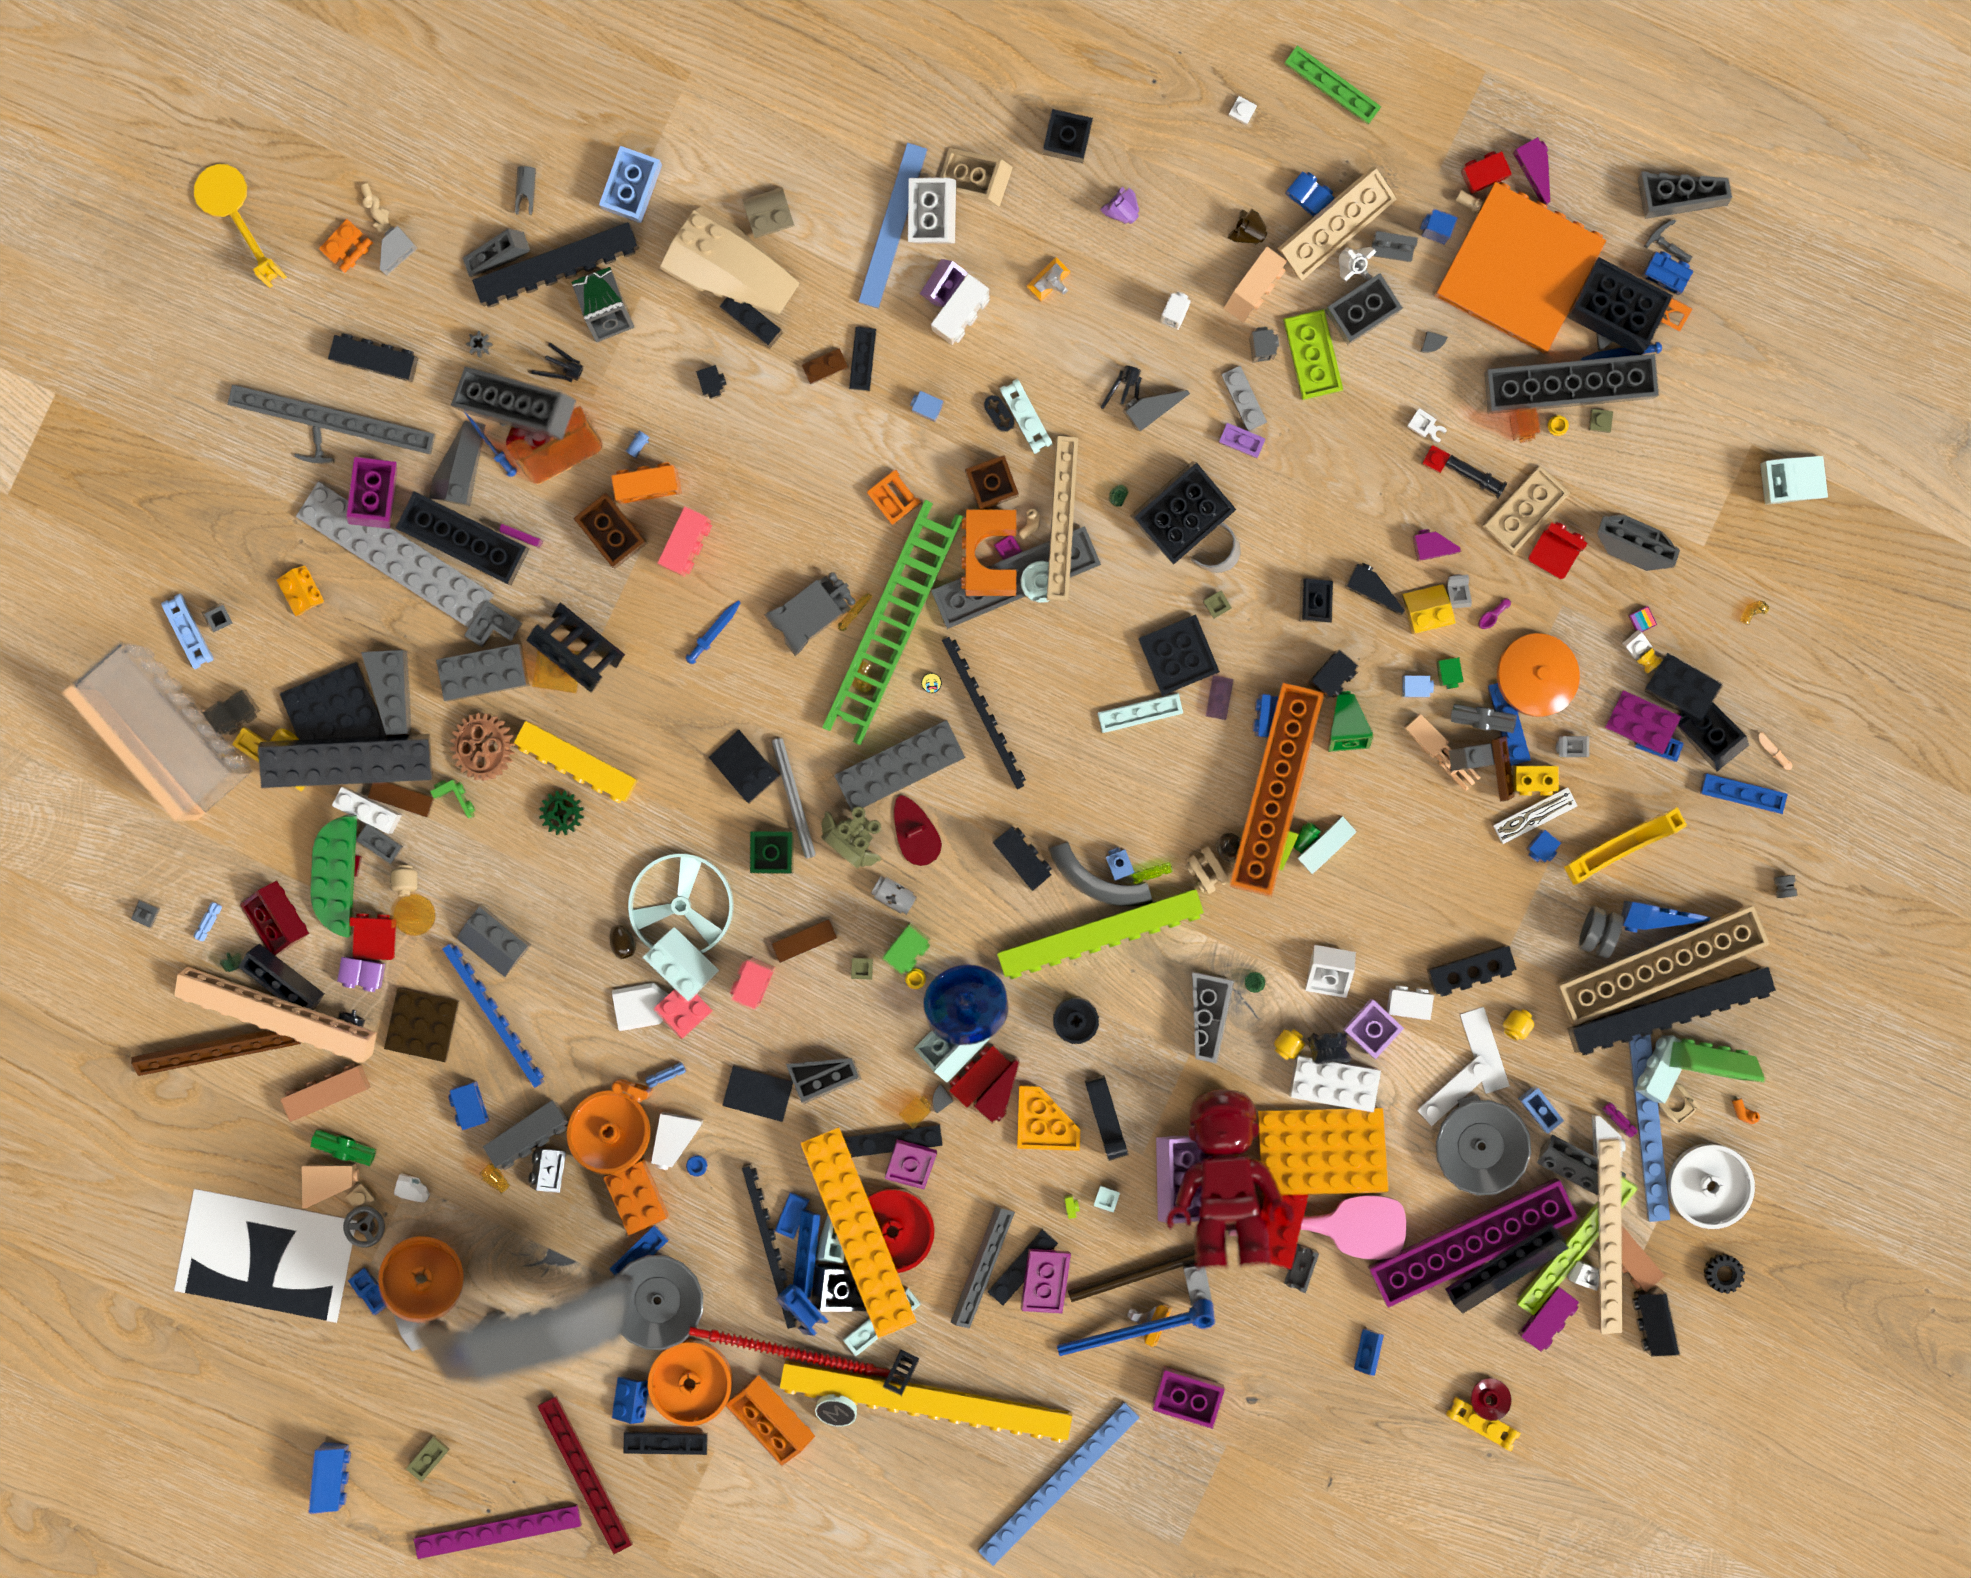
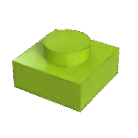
(1071, 1206)

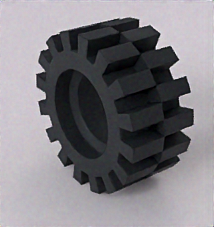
(1733, 1282)

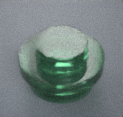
(1254, 982)

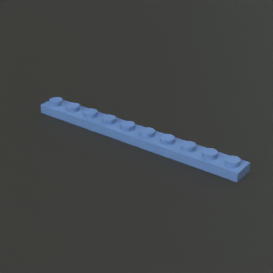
(1649, 1136)
(1058, 1484)

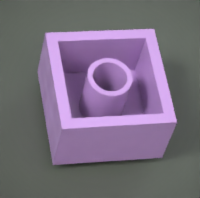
(1373, 1028)

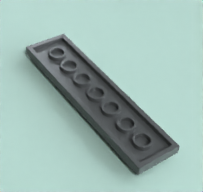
(959, 608)

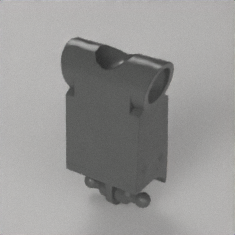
(811, 611)

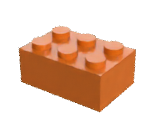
(646, 483)
(636, 1197)

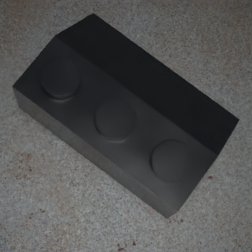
(1023, 857)
(1655, 1322)

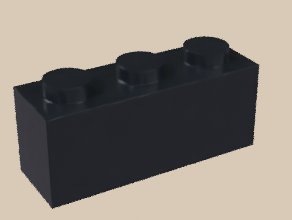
(752, 321)

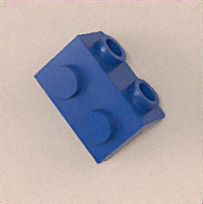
(1265, 708)
(630, 1400)

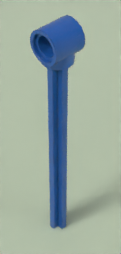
(1199, 1315)

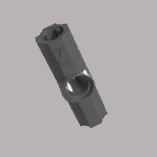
(1483, 718)

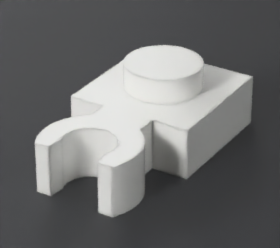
(1424, 424)

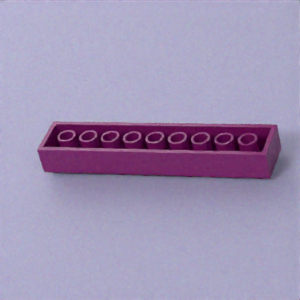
(1471, 1242)

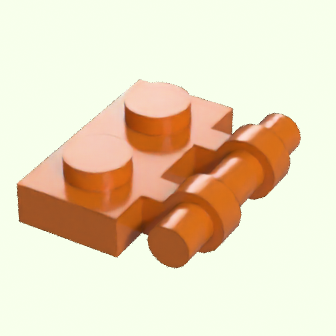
(341, 241)
(637, 1091)

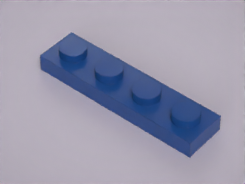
(1516, 741)
(1743, 793)
(806, 1251)

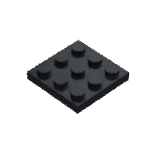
(1178, 655)

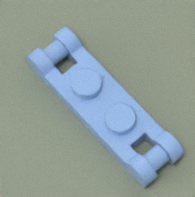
(187, 631)

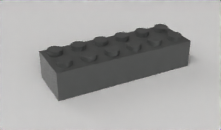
(513, 403)
(900, 766)

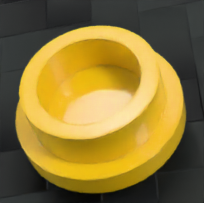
(1558, 425)
(915, 979)

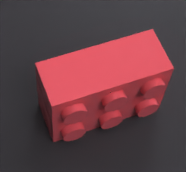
(685, 542)
(752, 983)

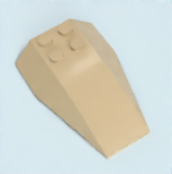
(726, 261)

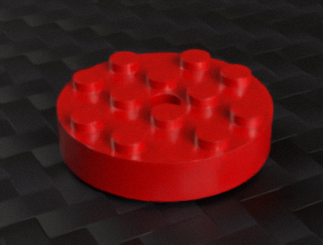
(912, 1218)

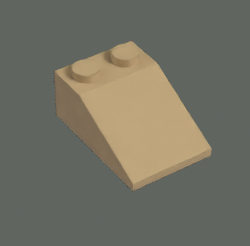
(977, 176)

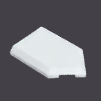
(636, 1005)

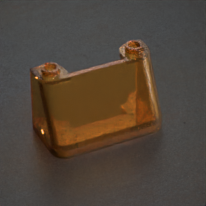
(558, 455)

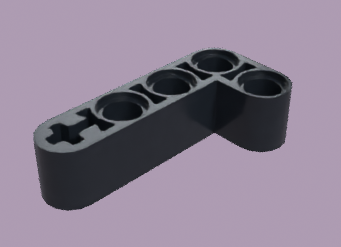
(1106, 1118)

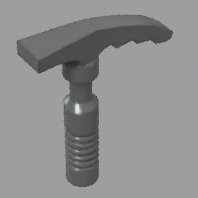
(1670, 246)
(318, 459)

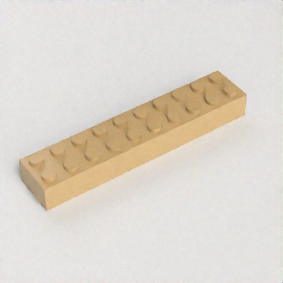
(1662, 964)

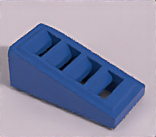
(1675, 754)

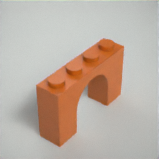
(979, 579)

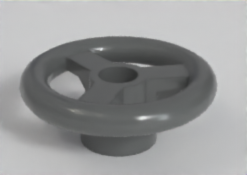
(347, 1226)

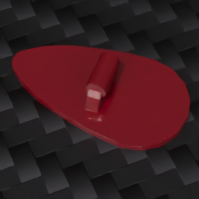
(915, 833)

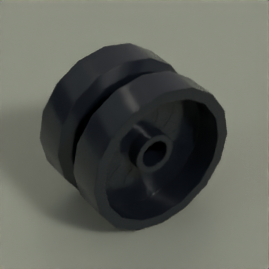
(1079, 1032)

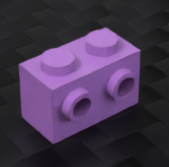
(943, 282)

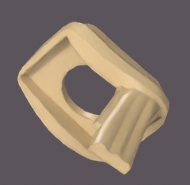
(1689, 1107)

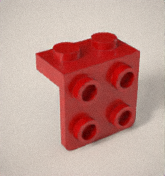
(1557, 550)
(373, 936)

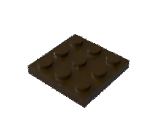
(421, 1025)

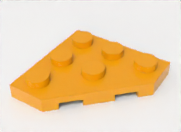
(1044, 1123)

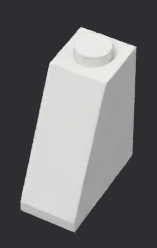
(672, 1138)

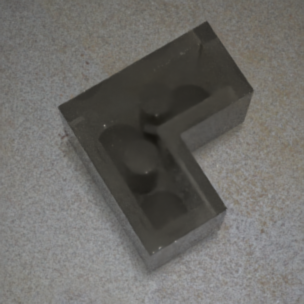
(229, 715)

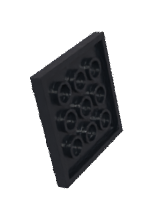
(334, 706)

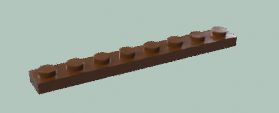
(210, 1051)

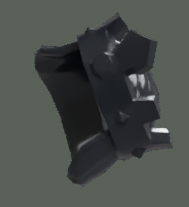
(1329, 1048)

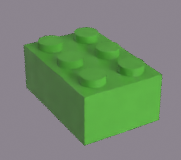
(906, 948)

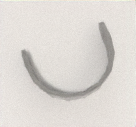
(1230, 562)

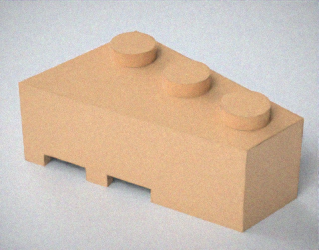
(1255, 284)

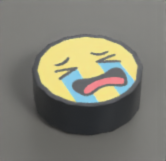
(931, 683)

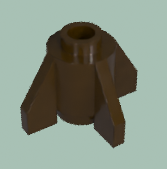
(1249, 228)

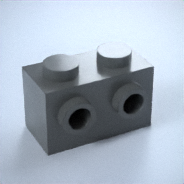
(1263, 344)

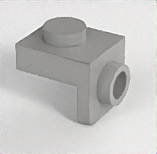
(1459, 591)
(1573, 746)

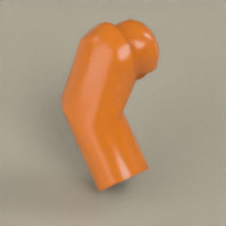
(1744, 1114)

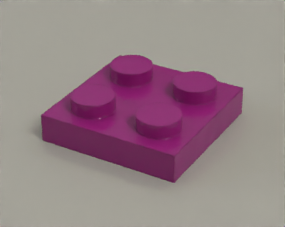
(910, 1164)

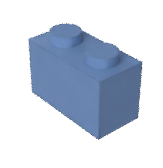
(1541, 1109)

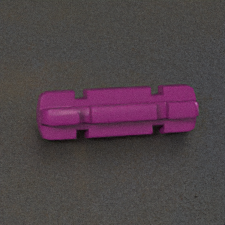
(1620, 1120)

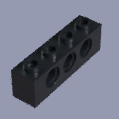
(1439, 974)

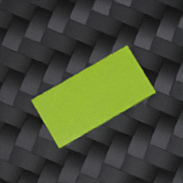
(1313, 354)

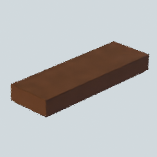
(1503, 768)
(401, 798)
(804, 940)

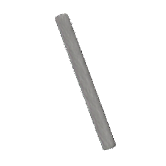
(793, 798)

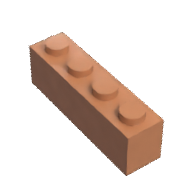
(325, 1093)
(1637, 1263)

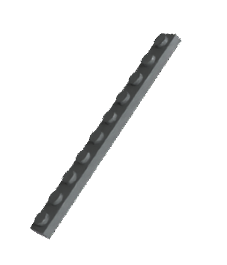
(331, 419)

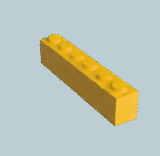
(575, 761)

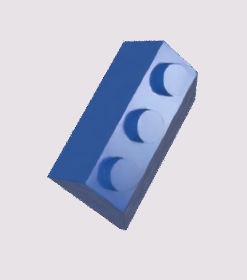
(329, 1477)

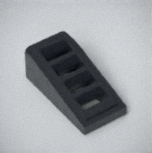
(909, 1358)

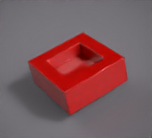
(1436, 459)

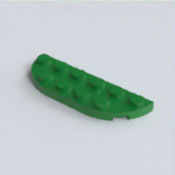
(334, 874)

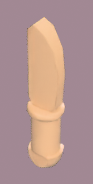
(1773, 750)

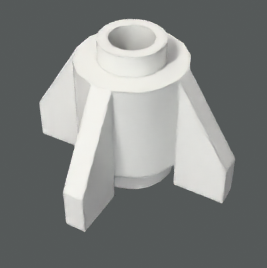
(1355, 262)

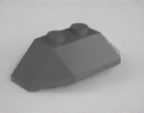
(1637, 543)

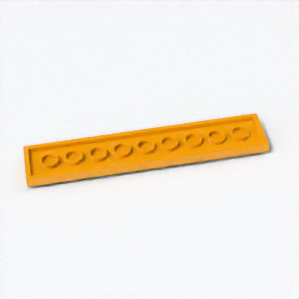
(858, 1232)

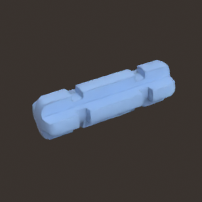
(207, 921)

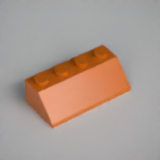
(770, 1420)

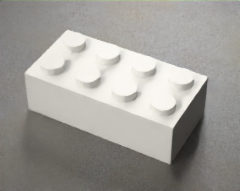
(1335, 1083)

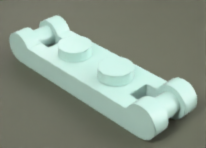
(1025, 416)

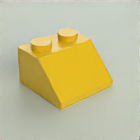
(1428, 609)

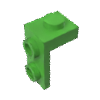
(443, 788)

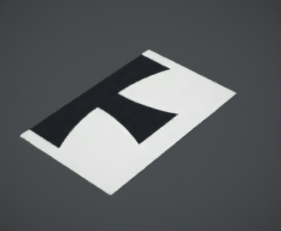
(264, 1256)

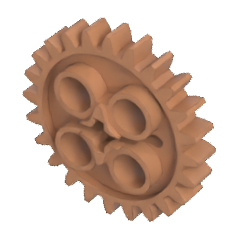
(470, 734)

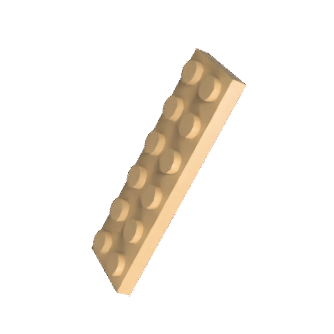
(1337, 223)

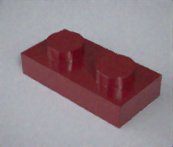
(534, 439)

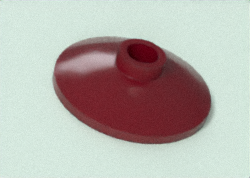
(1499, 1395)

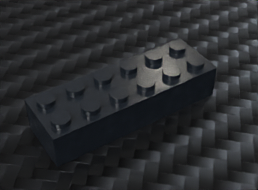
(462, 538)

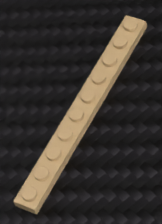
(1609, 1235)

